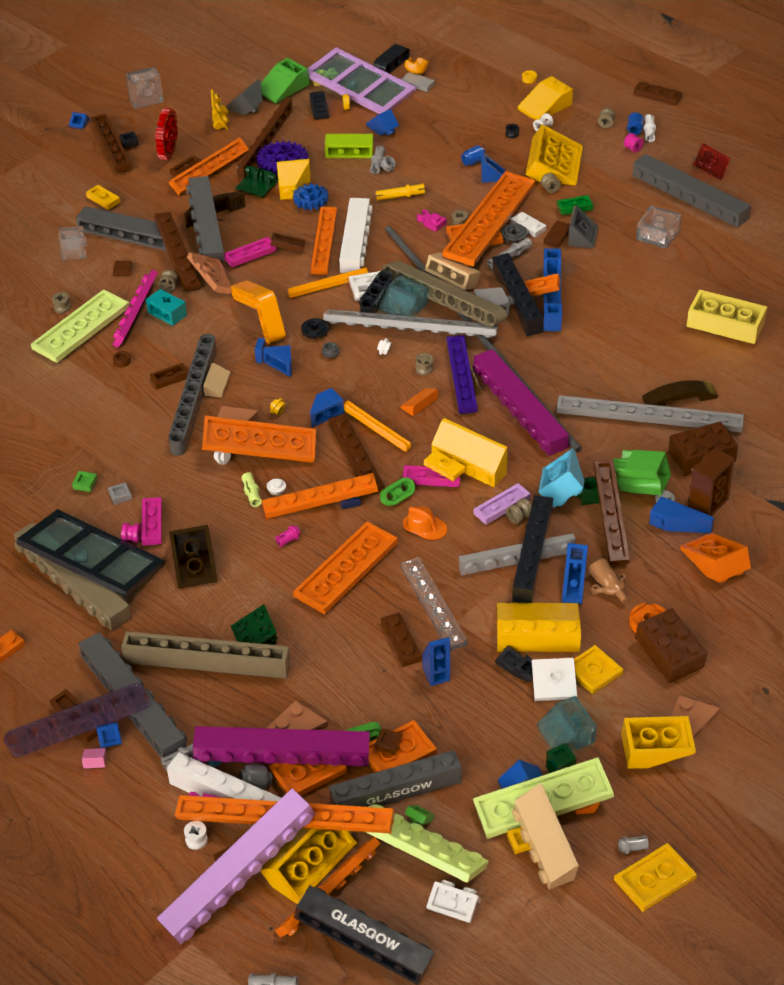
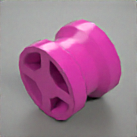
(633, 142)
(131, 532)

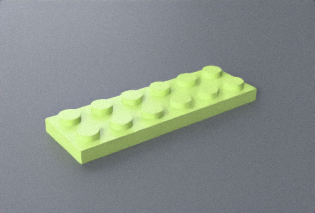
(80, 326)
(565, 789)
(433, 848)

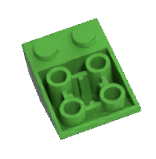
(284, 80)

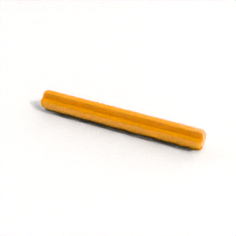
(324, 283)
(377, 426)

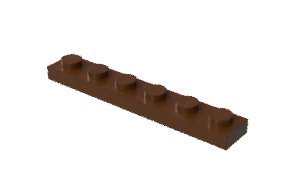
(111, 143)
(177, 251)
(354, 449)
(611, 512)

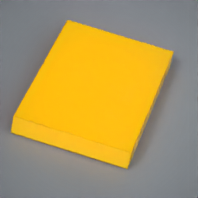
(655, 877)

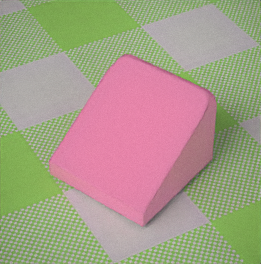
(94, 758)

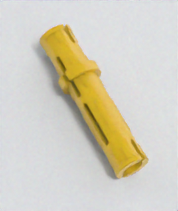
(400, 192)

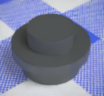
(330, 350)

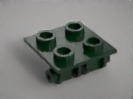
(257, 181)
(255, 628)

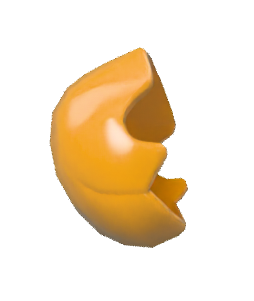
(417, 67)

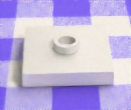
(554, 679)

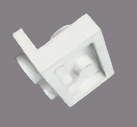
(453, 901)

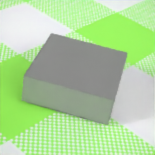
(119, 493)

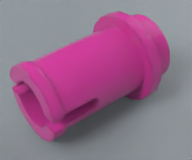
(288, 535)

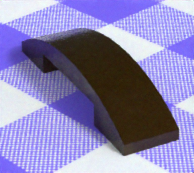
(231, 201)
(680, 390)

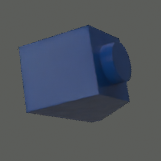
(383, 123)
(326, 406)

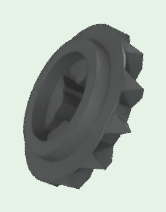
(508, 230)

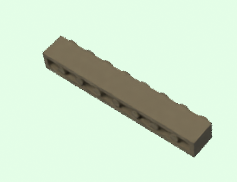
(97, 600)
(206, 654)

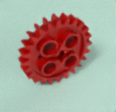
(166, 133)

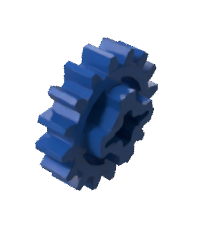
(310, 196)

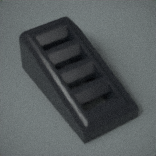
(319, 104)

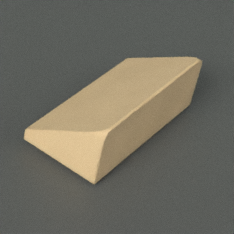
(216, 381)

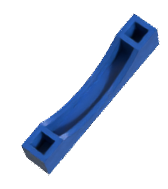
(552, 301)

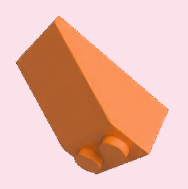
(717, 556)

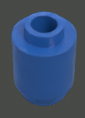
(635, 123)
(472, 155)

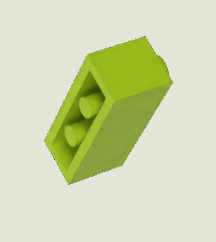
(349, 146)

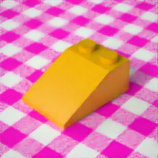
(547, 97)
(656, 740)

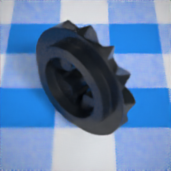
(315, 323)

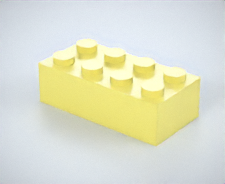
(726, 316)

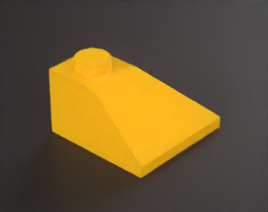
(291, 176)

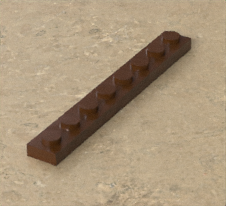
(266, 136)

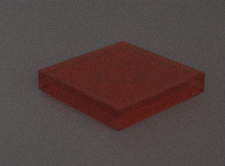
(711, 161)

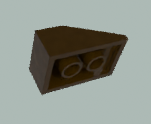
(193, 556)

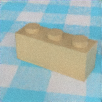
(452, 271)

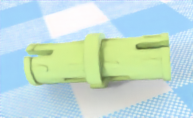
(251, 489)

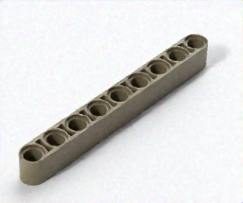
(450, 295)

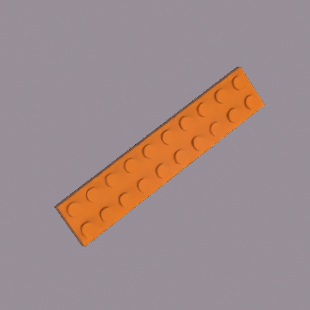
(488, 219)

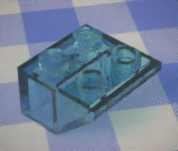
(404, 297)
(568, 724)

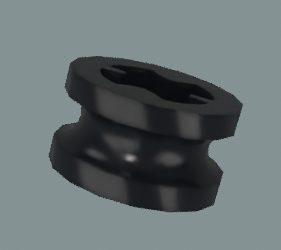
(512, 131)

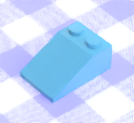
(562, 479)

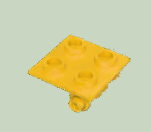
(219, 112)

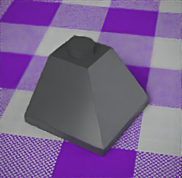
(247, 100)

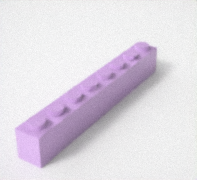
(236, 866)

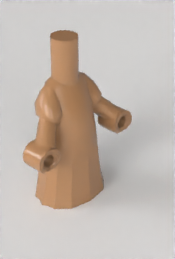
(606, 577)

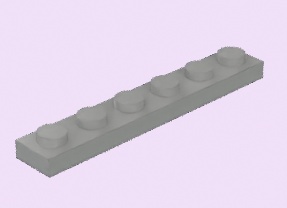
(510, 555)

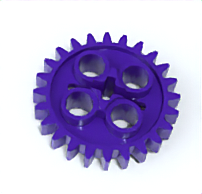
(278, 152)

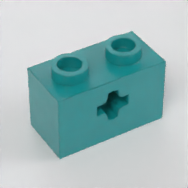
(166, 307)

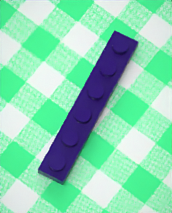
(461, 374)

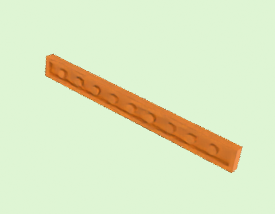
(250, 811)

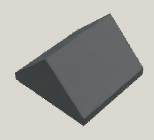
(582, 230)

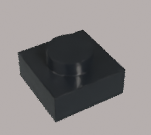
(128, 139)

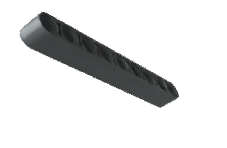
(192, 395)

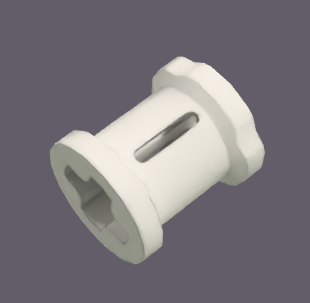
(538, 122)

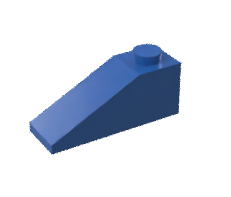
(679, 518)
(574, 573)
(437, 661)

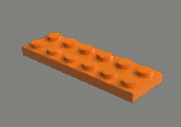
(259, 439)
(345, 567)

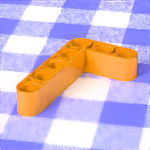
(266, 305)

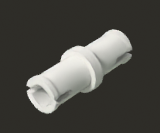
(649, 128)

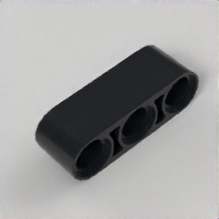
(392, 58)
(375, 292)

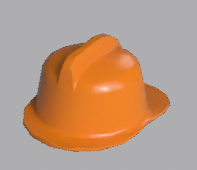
(424, 523)

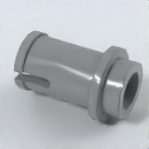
(633, 844)

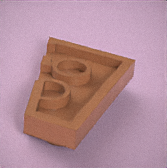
(211, 271)
(698, 713)
(298, 717)

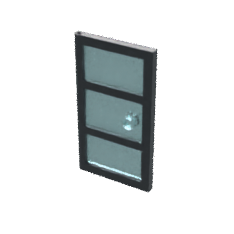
(90, 552)

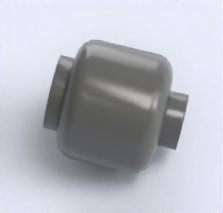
(256, 775)

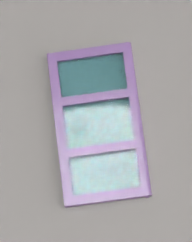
(360, 80)

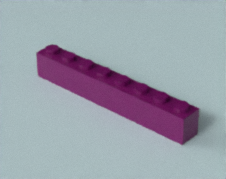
(521, 402)
(281, 746)

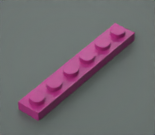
(131, 312)

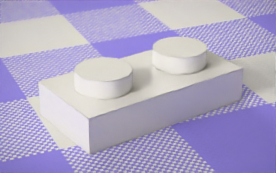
(532, 225)

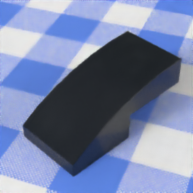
(515, 664)

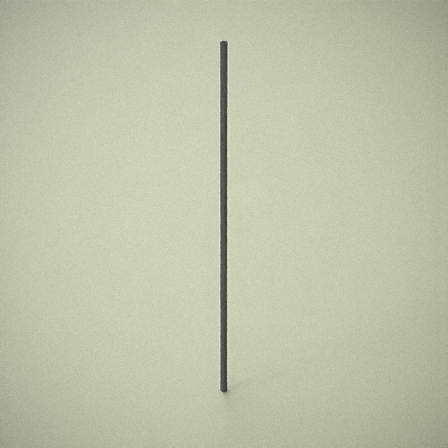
(572, 442)

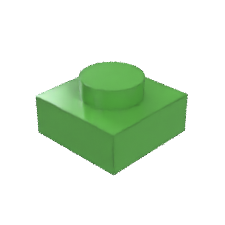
(84, 481)
(419, 815)

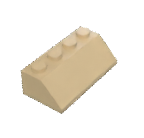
(545, 838)

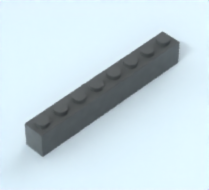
(691, 190)
(114, 675)

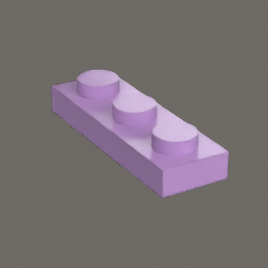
(497, 505)

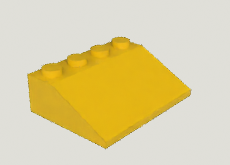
(554, 154)
(538, 627)

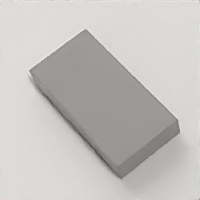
(420, 82)

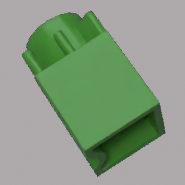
(642, 472)

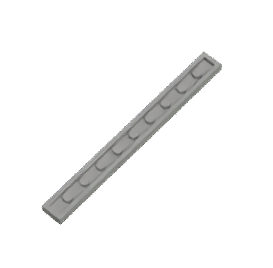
(416, 323)
(647, 413)

